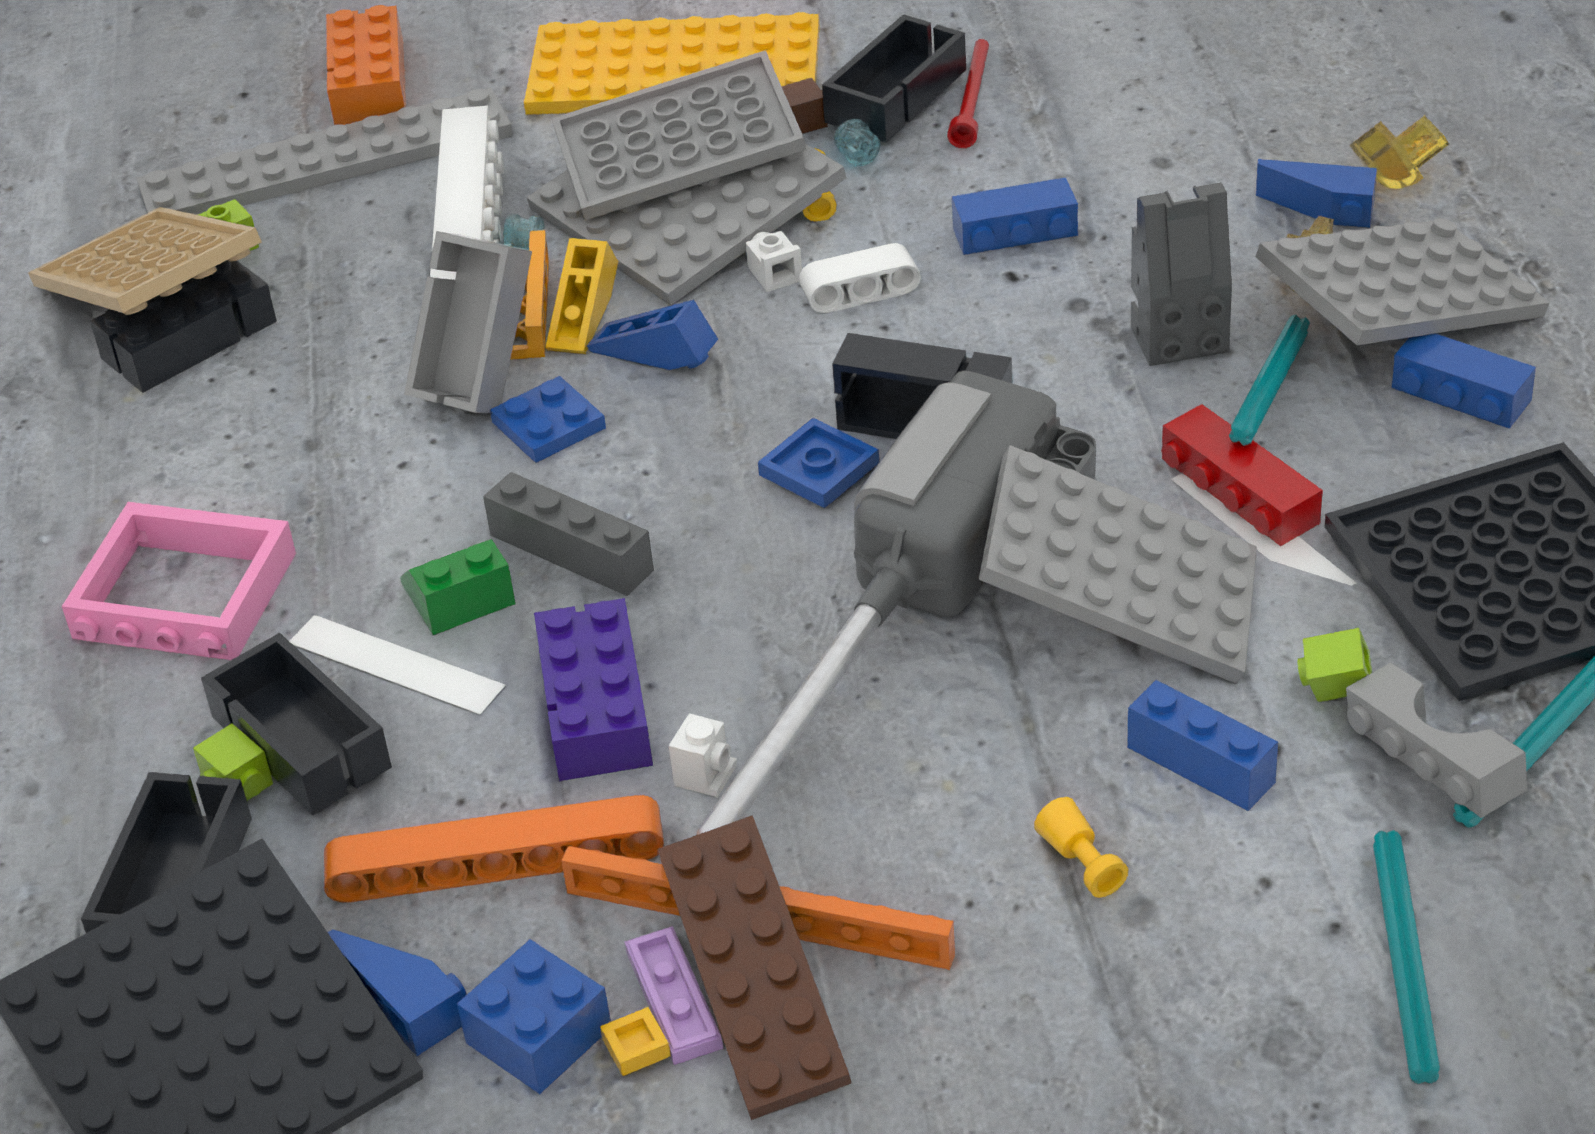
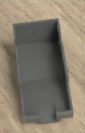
(1182, 275)

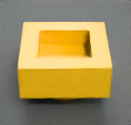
(635, 1041)

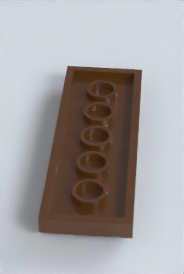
(753, 968)

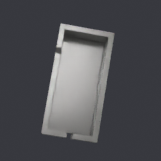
(468, 323)

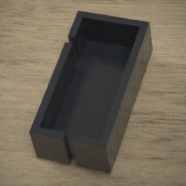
(895, 76)
(184, 326)
(889, 380)
(302, 721)
(168, 841)

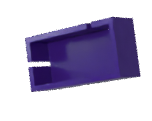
(592, 690)

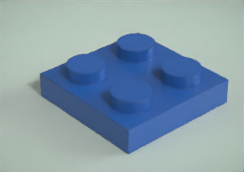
(547, 419)
(818, 462)

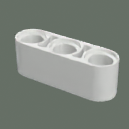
(859, 278)

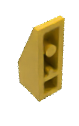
(581, 295)

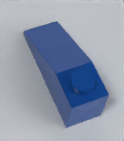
(1320, 189)
(658, 338)
(407, 989)

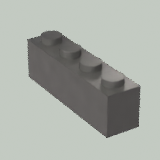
(569, 533)

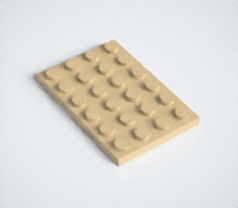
(145, 259)

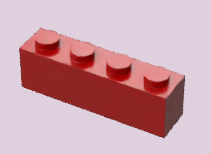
(1242, 477)

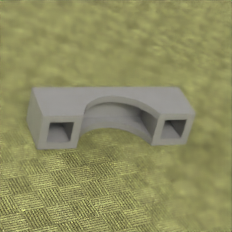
(1473, 768)

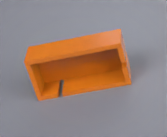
(364, 63)

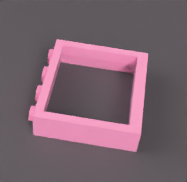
(184, 530)

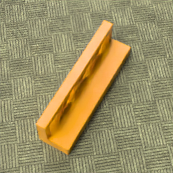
(535, 301)

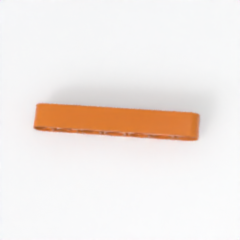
(487, 848)

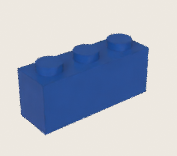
(1015, 216)
(1464, 378)
(1202, 745)

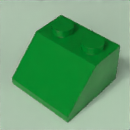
(460, 586)

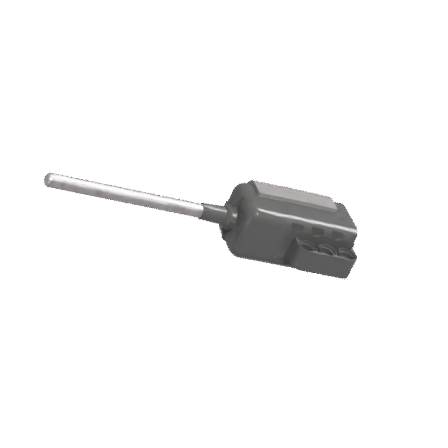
(920, 535)

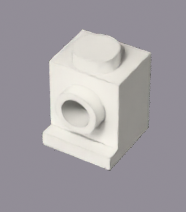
(771, 249)
(701, 756)

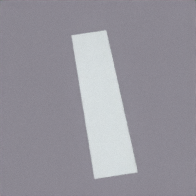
(1293, 554)
(397, 664)

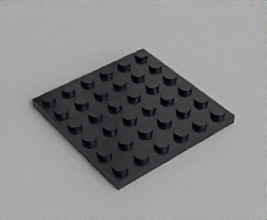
(1485, 567)
(207, 1015)

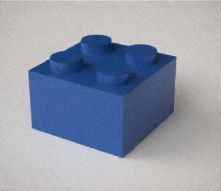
(534, 1015)

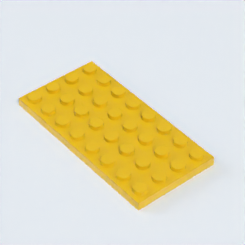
(605, 60)

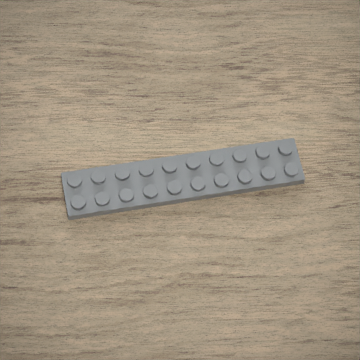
(311, 158)

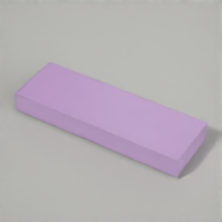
(673, 995)

